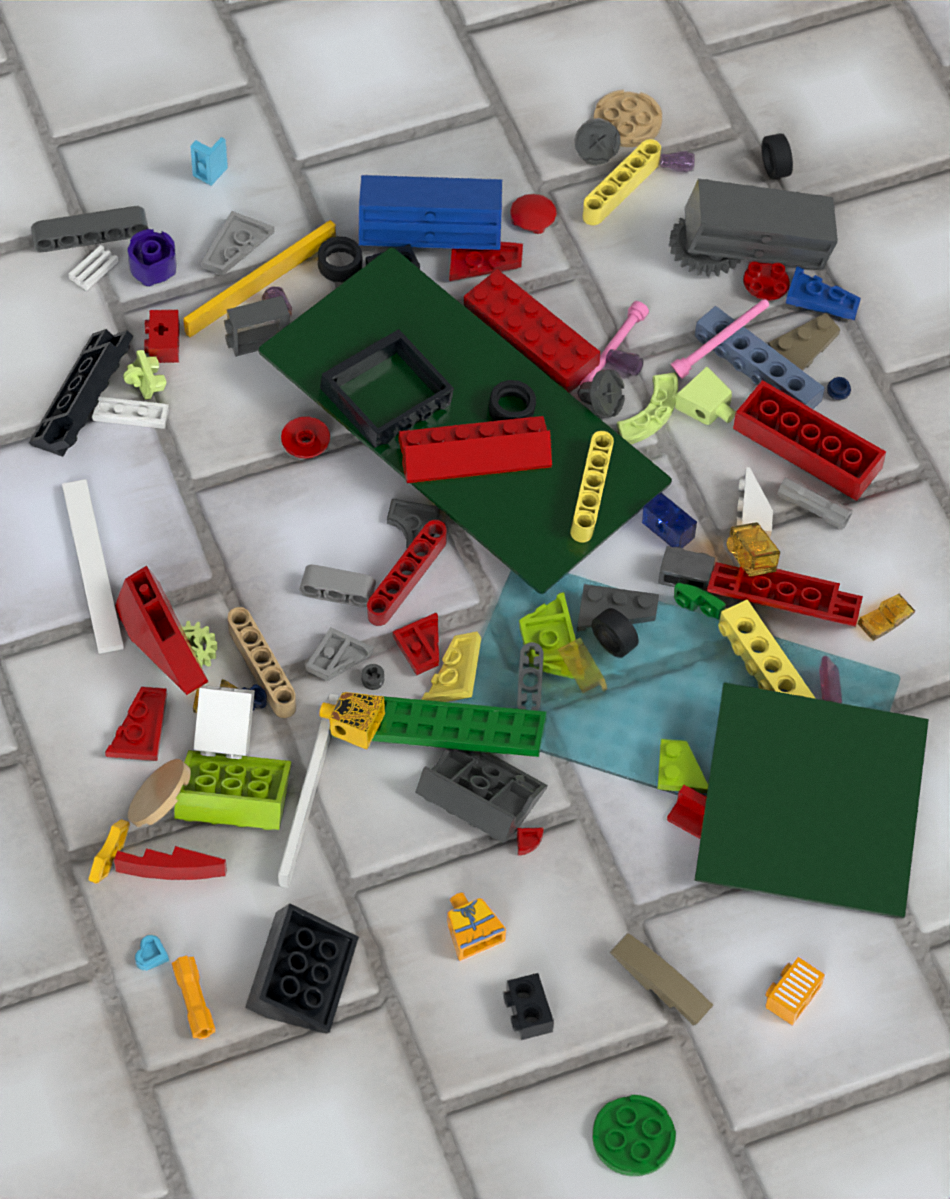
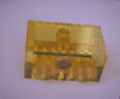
(753, 549)

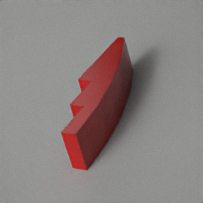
(181, 865)

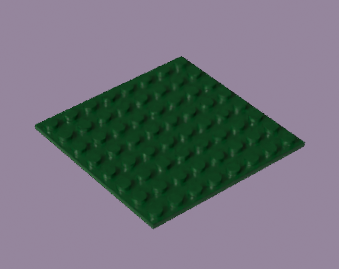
(812, 800)

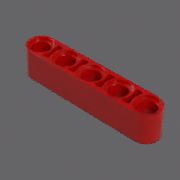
(408, 562)

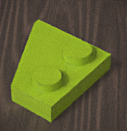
(679, 767)

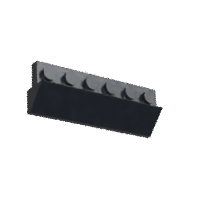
(81, 391)

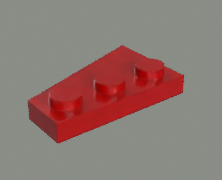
(142, 728)

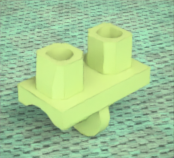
(141, 375)

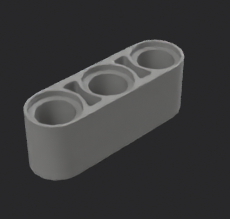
(337, 585)

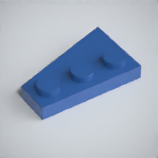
(817, 296)

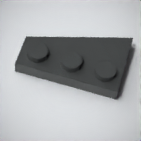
(634, 605)

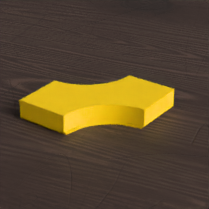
(105, 858)

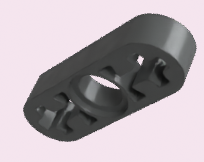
(538, 662)

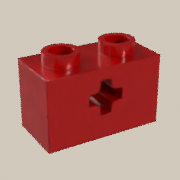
(163, 335)

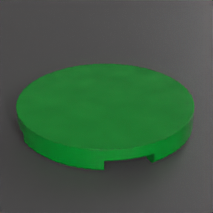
(634, 1135)

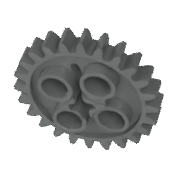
(700, 262)

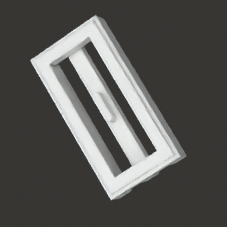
(90, 265)

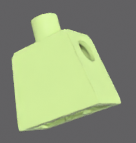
(706, 399)

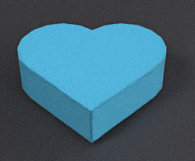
(151, 953)

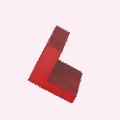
(688, 811)

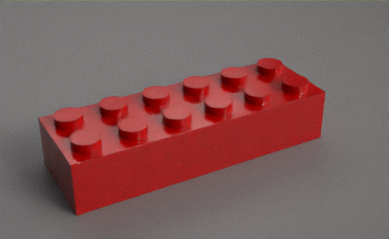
(533, 330)
(809, 440)

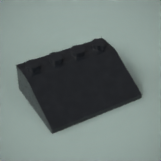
(302, 970)

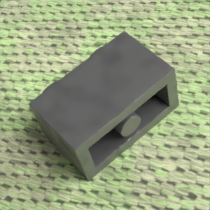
(686, 568)

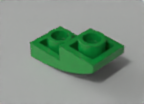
(693, 597)

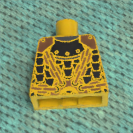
(354, 717)

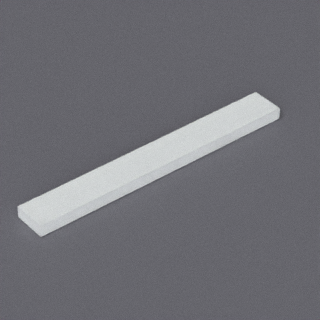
(92, 566)
(306, 799)

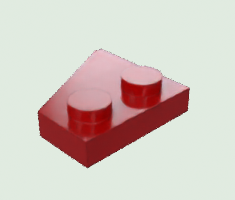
(420, 643)

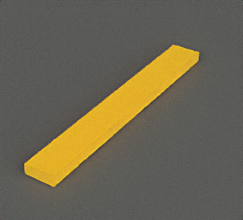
(258, 279)

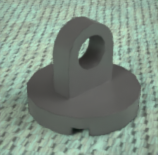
(597, 141)
(604, 393)

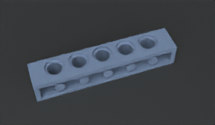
(758, 359)

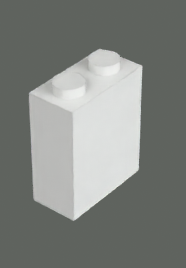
(224, 721)

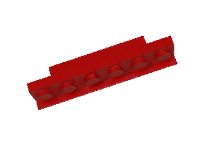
(475, 449)
(787, 592)

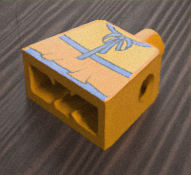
(473, 926)

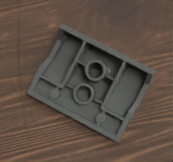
(481, 791)

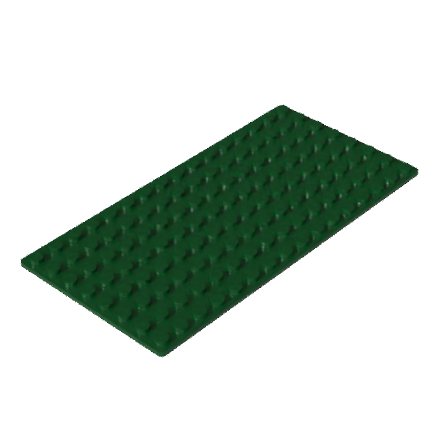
(513, 514)

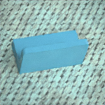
(209, 162)

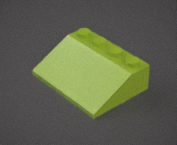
(234, 791)

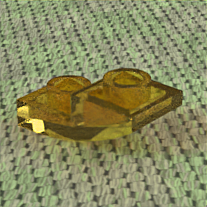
(887, 617)

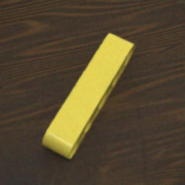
(621, 182)
(590, 495)

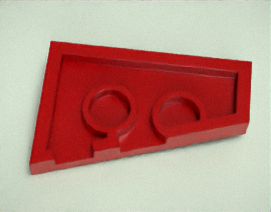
(478, 262)

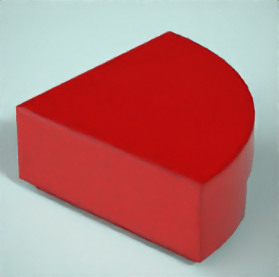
(528, 839)

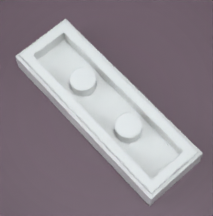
(131, 412)

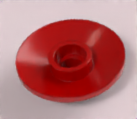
(302, 430)

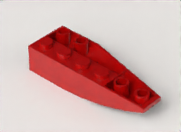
(157, 630)

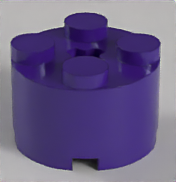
(152, 257)

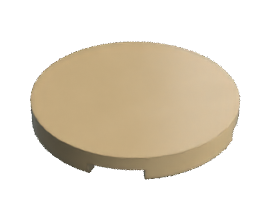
(633, 114)
(158, 793)

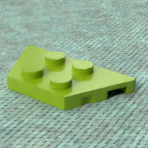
(551, 629)

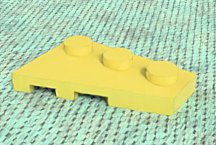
(458, 672)

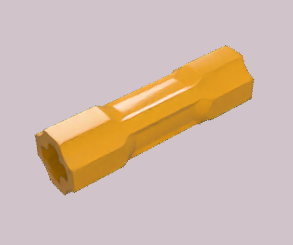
(188, 980)

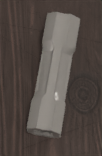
(829, 510)

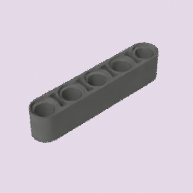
(88, 228)

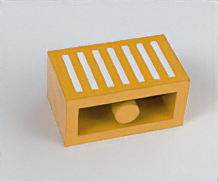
(794, 990)

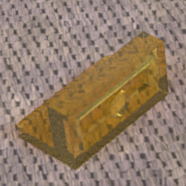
(582, 666)

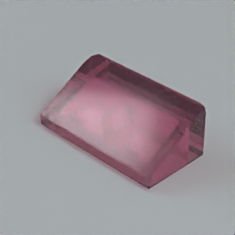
(829, 681)

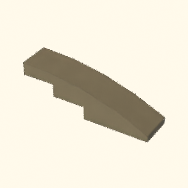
(662, 978)

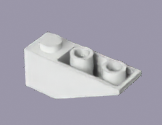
(753, 503)

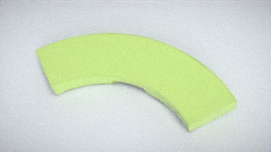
(657, 412)

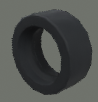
(777, 156)
(334, 245)
(516, 389)
(615, 632)

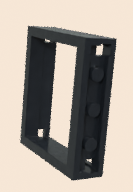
(367, 359)

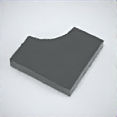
(411, 517)

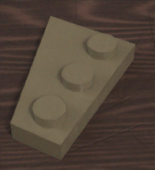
(806, 341)

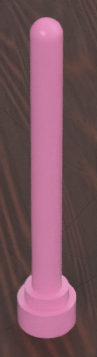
(636, 312)
(684, 365)

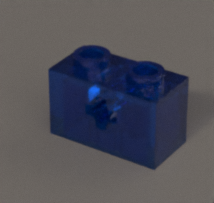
(669, 521)

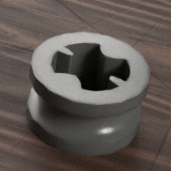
(369, 670)

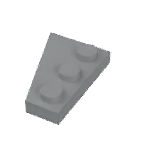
(234, 242)

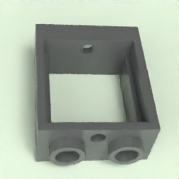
(252, 314)

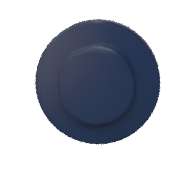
(839, 388)

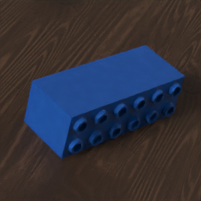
(430, 212)

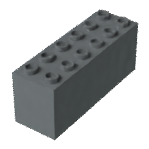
(760, 224)

